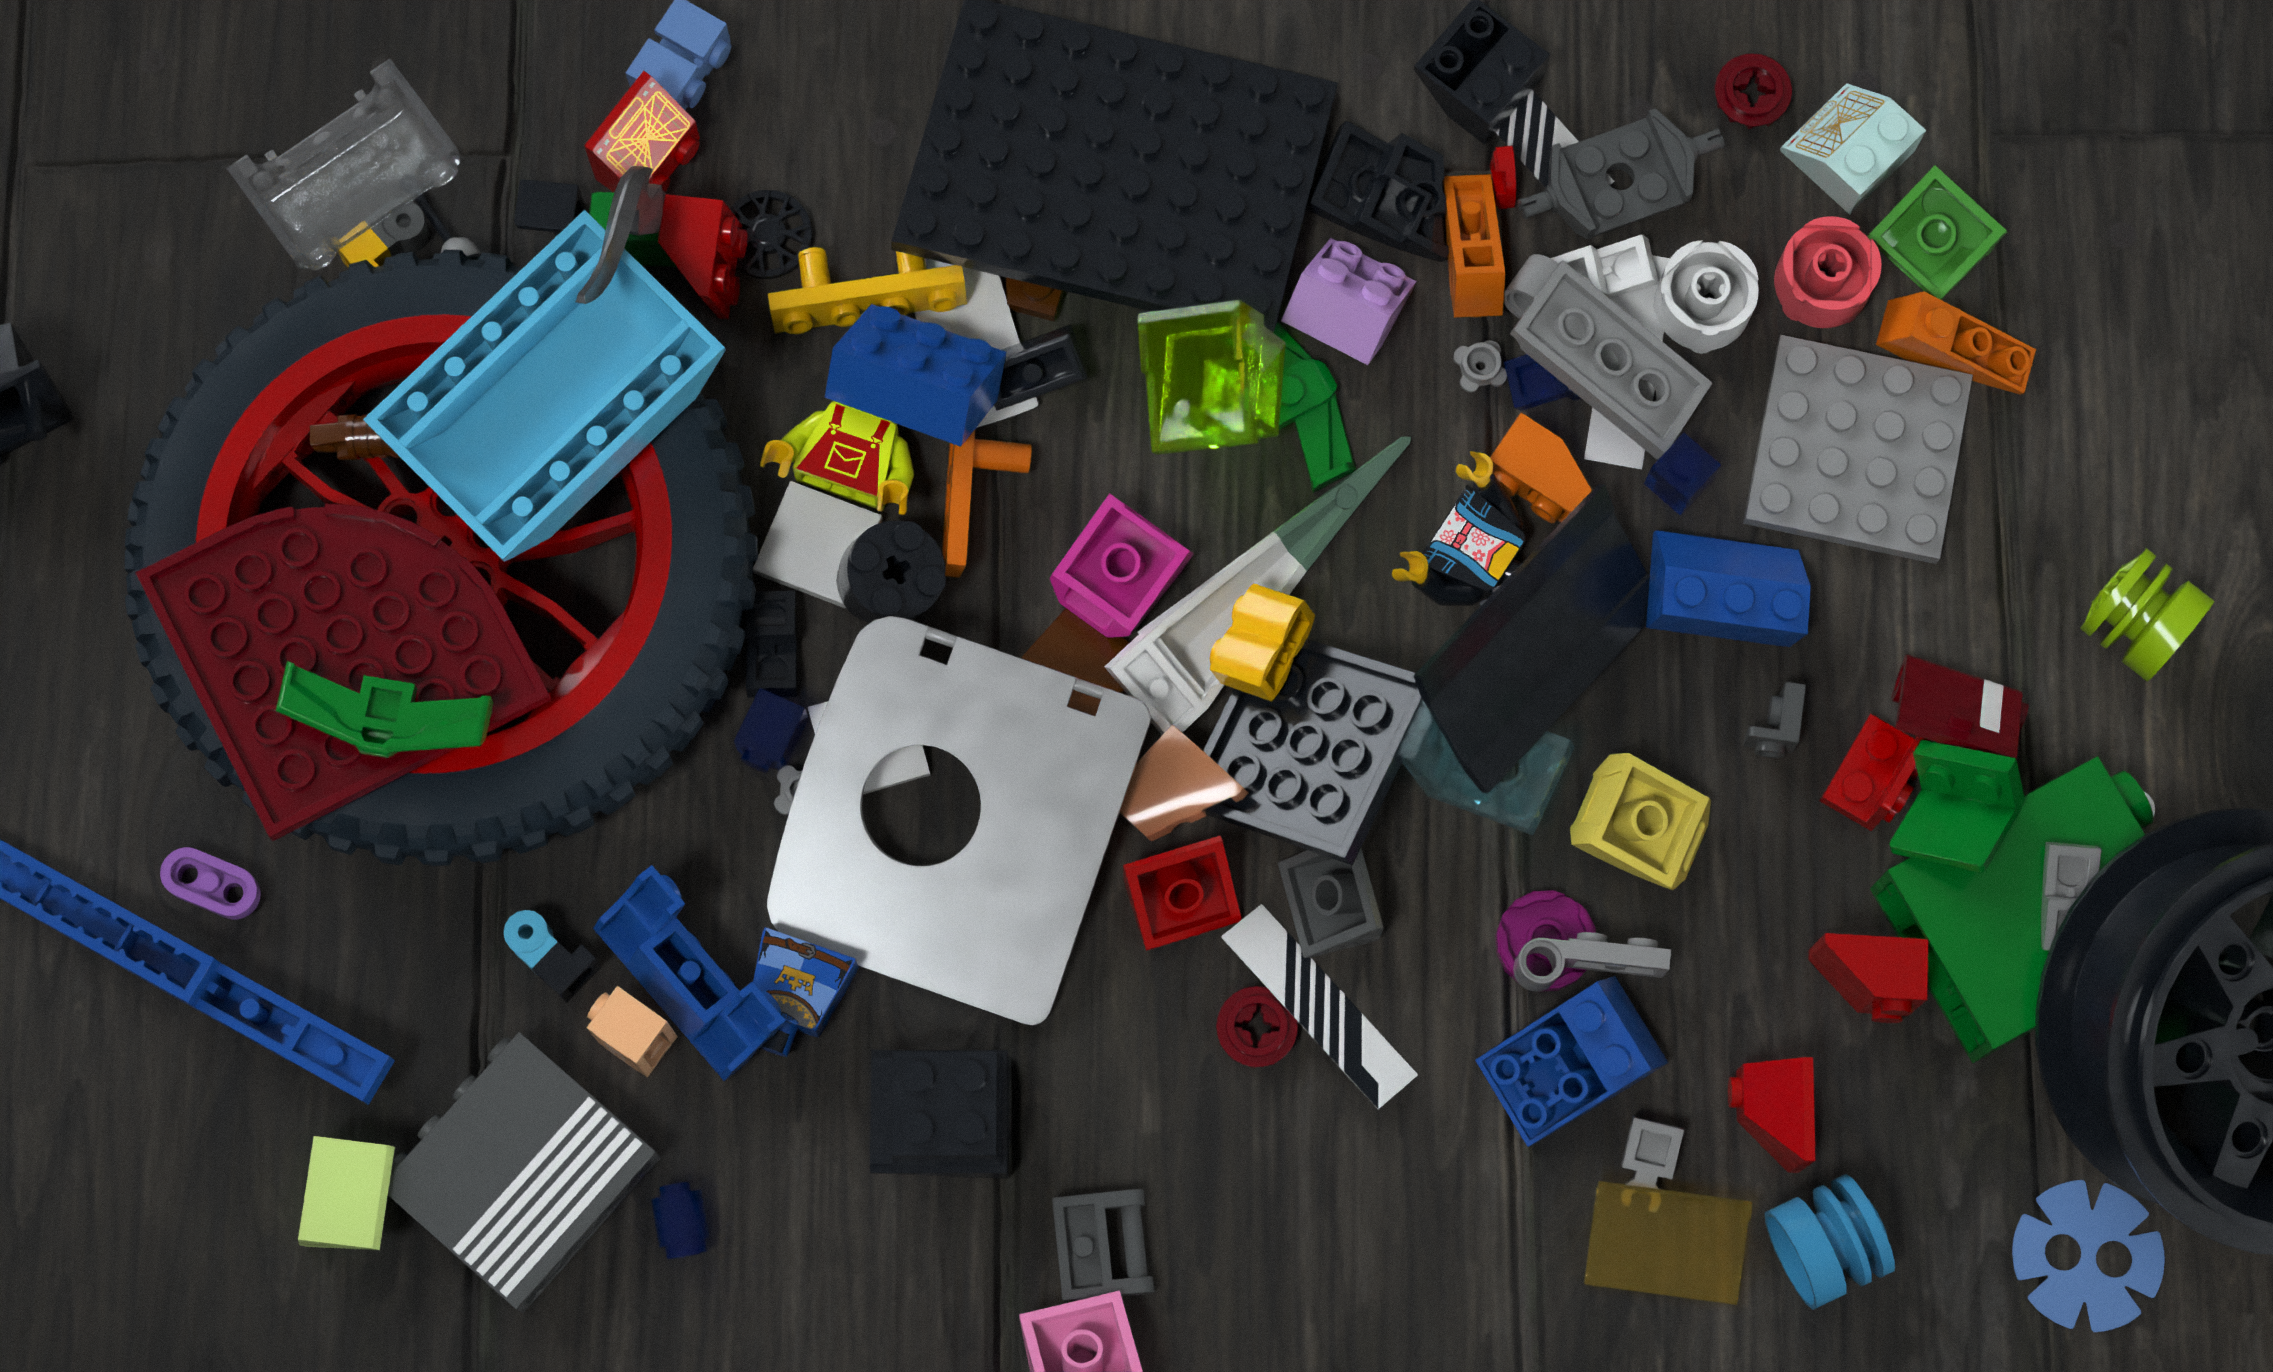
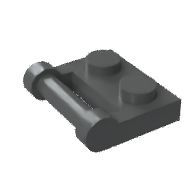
(1085, 1245)

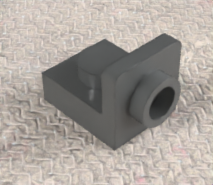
(1786, 716)

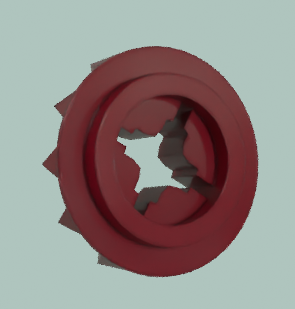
(1770, 79)
(1237, 1042)

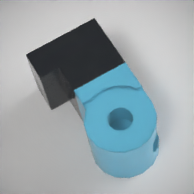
(535, 945)

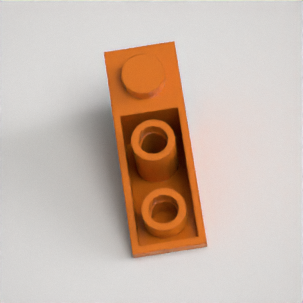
(1945, 337)
(1539, 470)

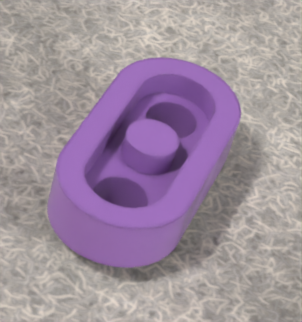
(212, 883)

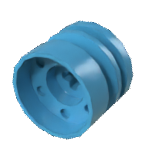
(1838, 1237)

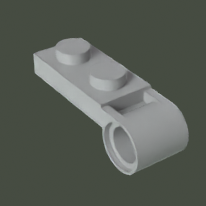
(1594, 953)

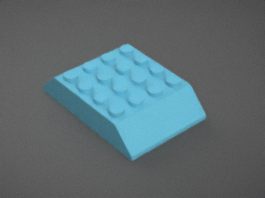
(547, 392)

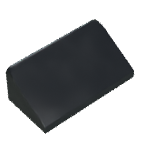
(1040, 366)

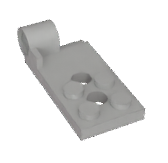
(1566, 327)

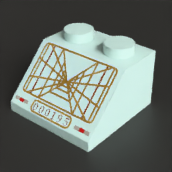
(1854, 144)

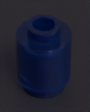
(680, 1220)

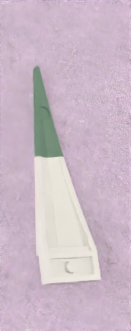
(1171, 655)

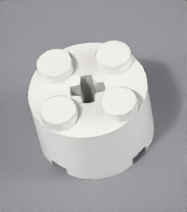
(1693, 273)

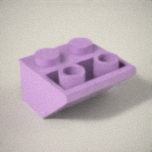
(1348, 300)

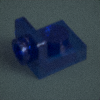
(1533, 384)

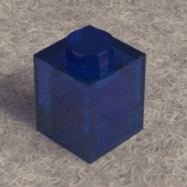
(1682, 473)
(770, 731)

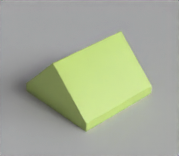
(345, 1194)

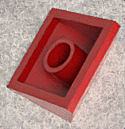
(1182, 893)

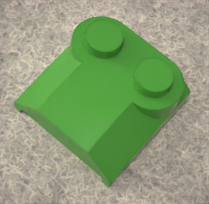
(1937, 234)

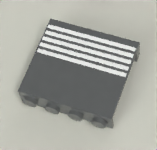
(519, 1171)

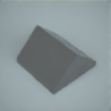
(1330, 902)

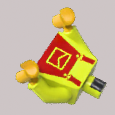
(847, 456)

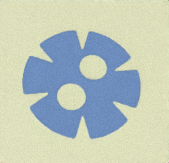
(2065, 1291)

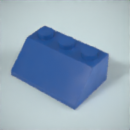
(1727, 589)

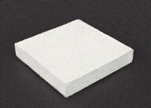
(810, 541)

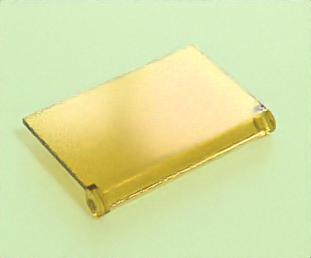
(1667, 1242)

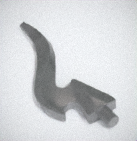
(634, 211)

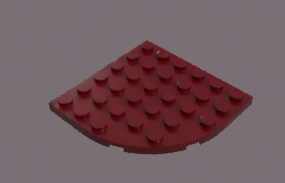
(344, 600)

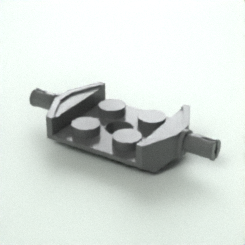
(1648, 150)

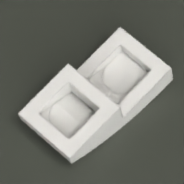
(1616, 267)

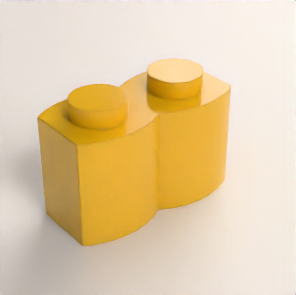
(1261, 642)

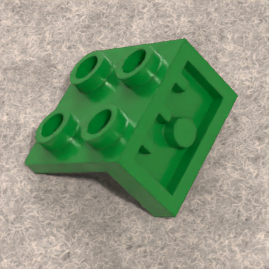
(1962, 806)

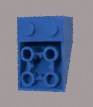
(1571, 1060)

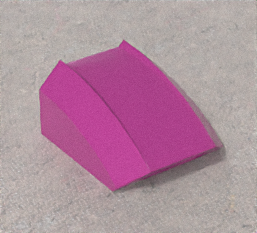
(1118, 569)

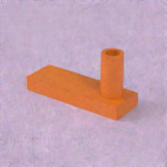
(961, 461)

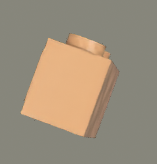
(630, 1030)

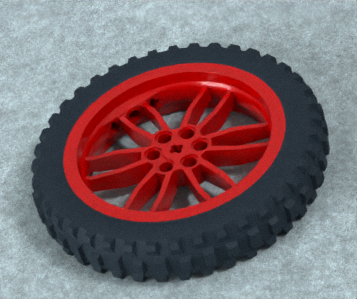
(614, 706)

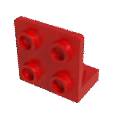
(1874, 774)

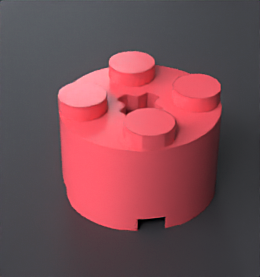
(1851, 267)

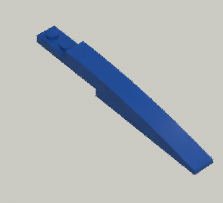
(191, 975)

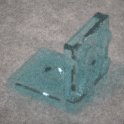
(1512, 803)

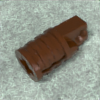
(350, 439)

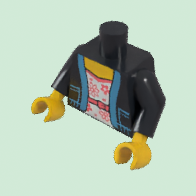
(1473, 545)

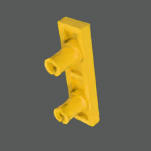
(844, 302)

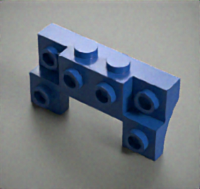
(683, 978)

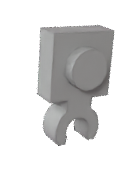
(1651, 1151)

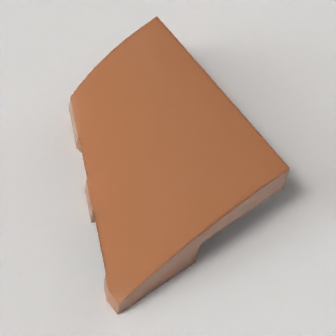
(1175, 786)

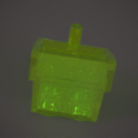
(1210, 376)

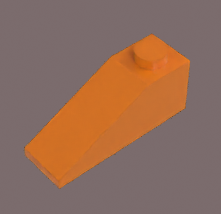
(1474, 246)

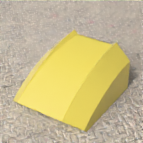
(1641, 820)

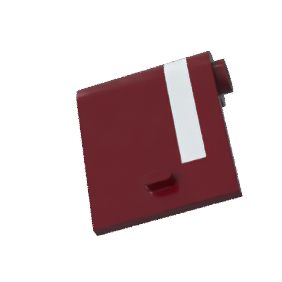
(1958, 708)

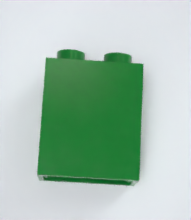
(1988, 923)

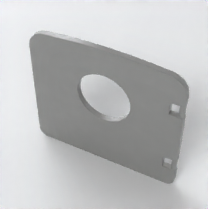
(1050, 786)

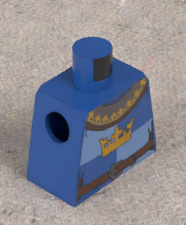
(804, 982)

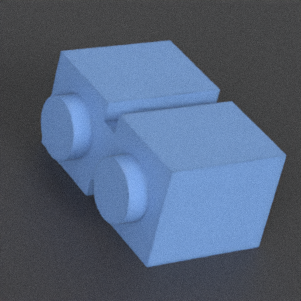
(688, 51)

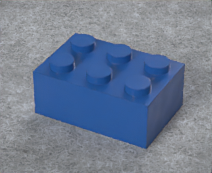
(915, 374)

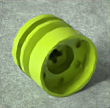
(2146, 614)

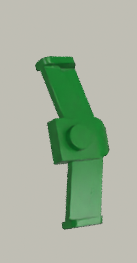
(1312, 404)
(383, 715)

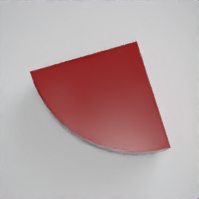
(1503, 177)

